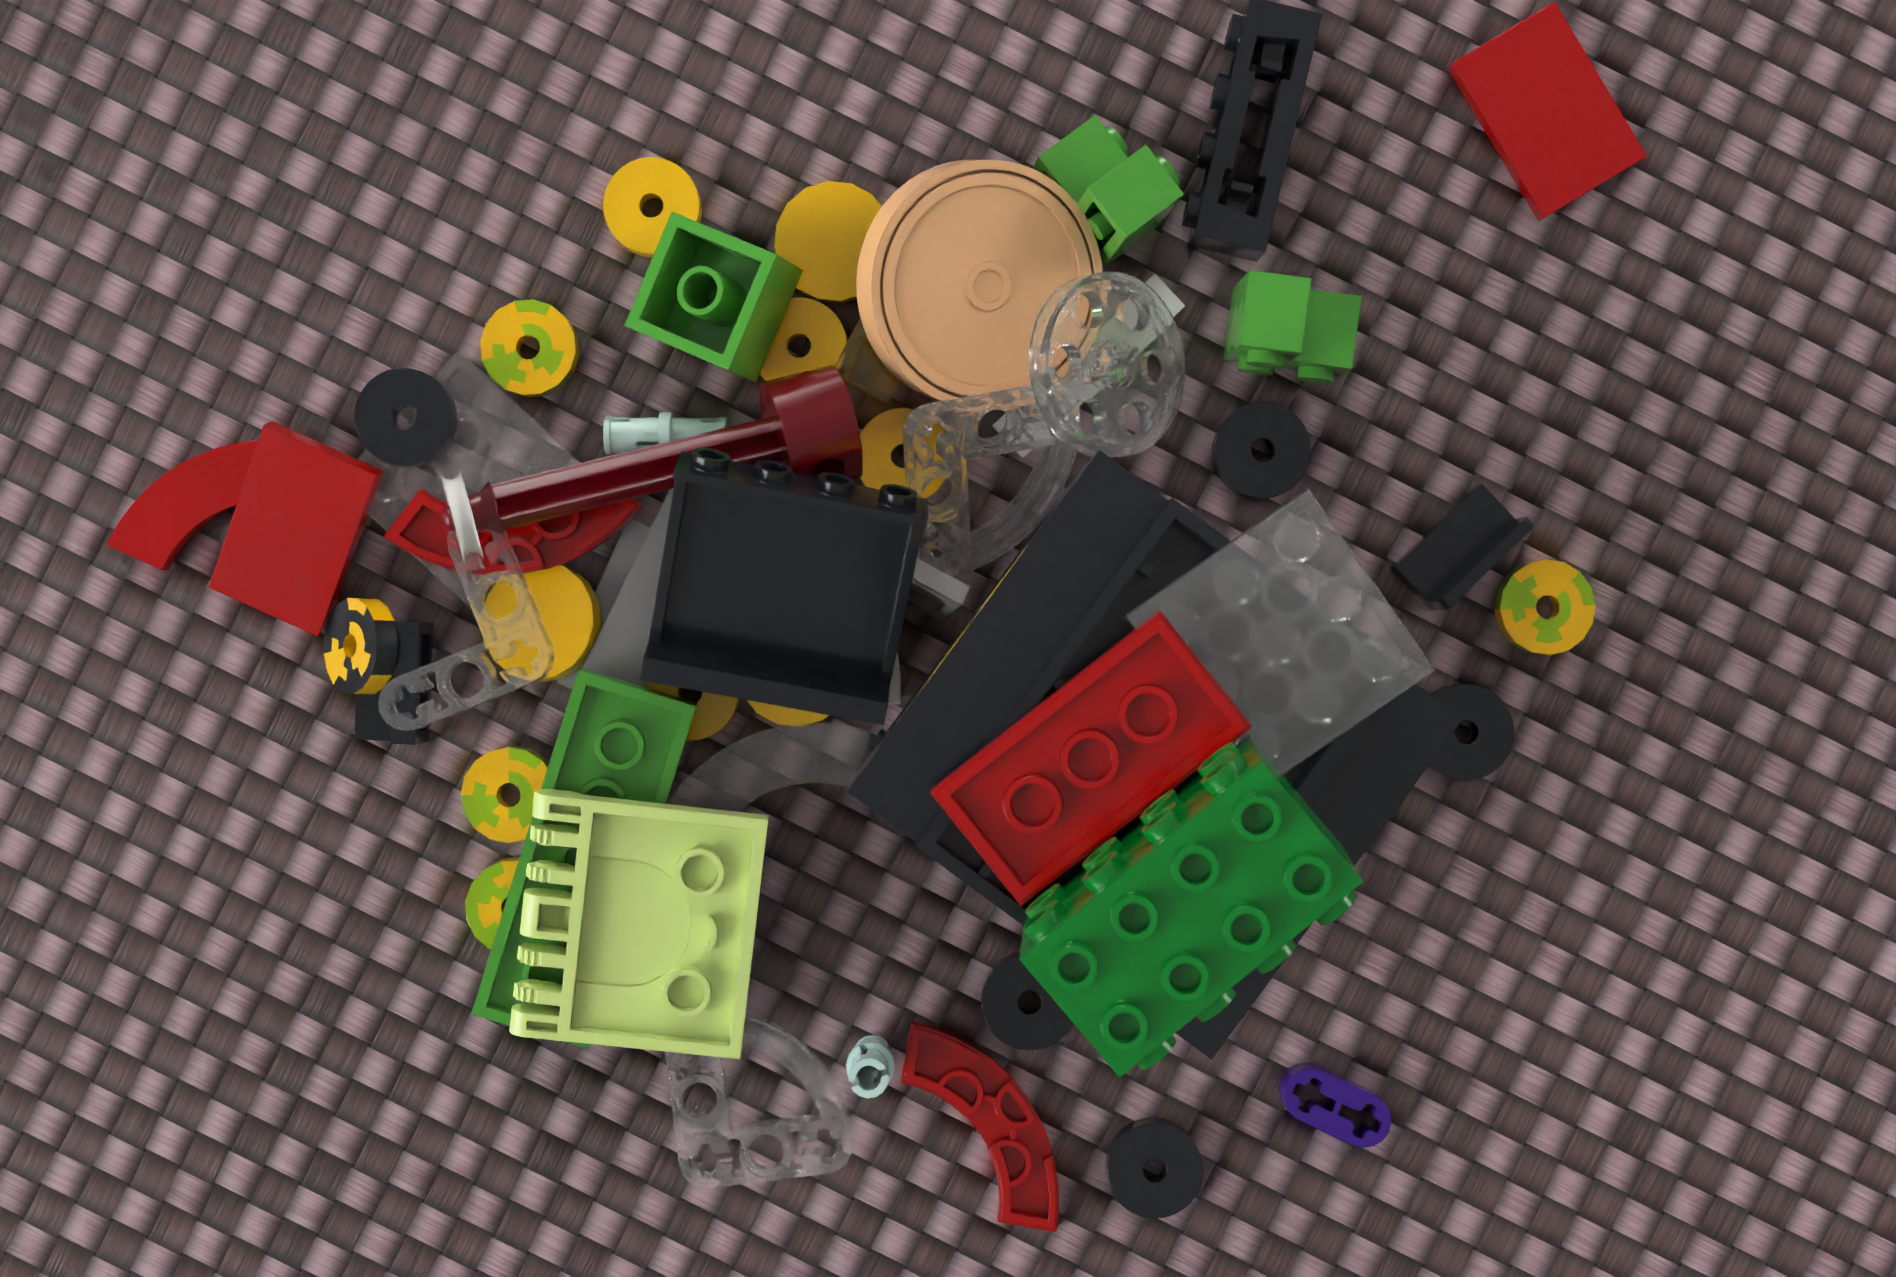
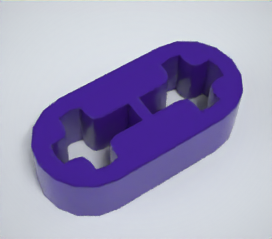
(1328, 1117)

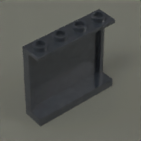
(783, 586)

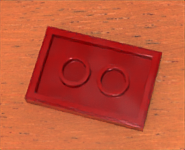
(1546, 111)
(295, 528)

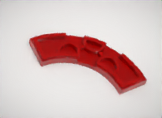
(182, 504)
(536, 545)
(1000, 1113)

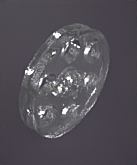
(1090, 352)

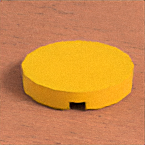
(824, 238)
(567, 611)

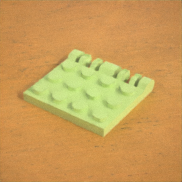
(651, 925)

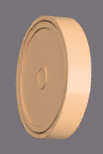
(963, 272)

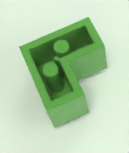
(1116, 192)
(1289, 326)

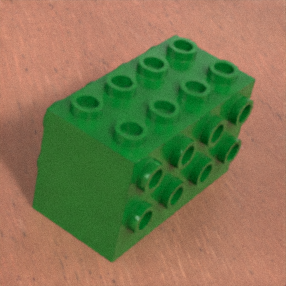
(1186, 907)

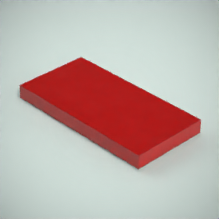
(1090, 757)

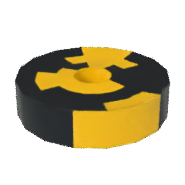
(360, 646)

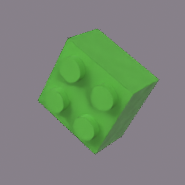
(714, 296)

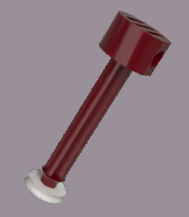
(803, 424)

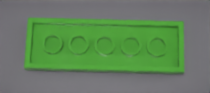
(612, 745)

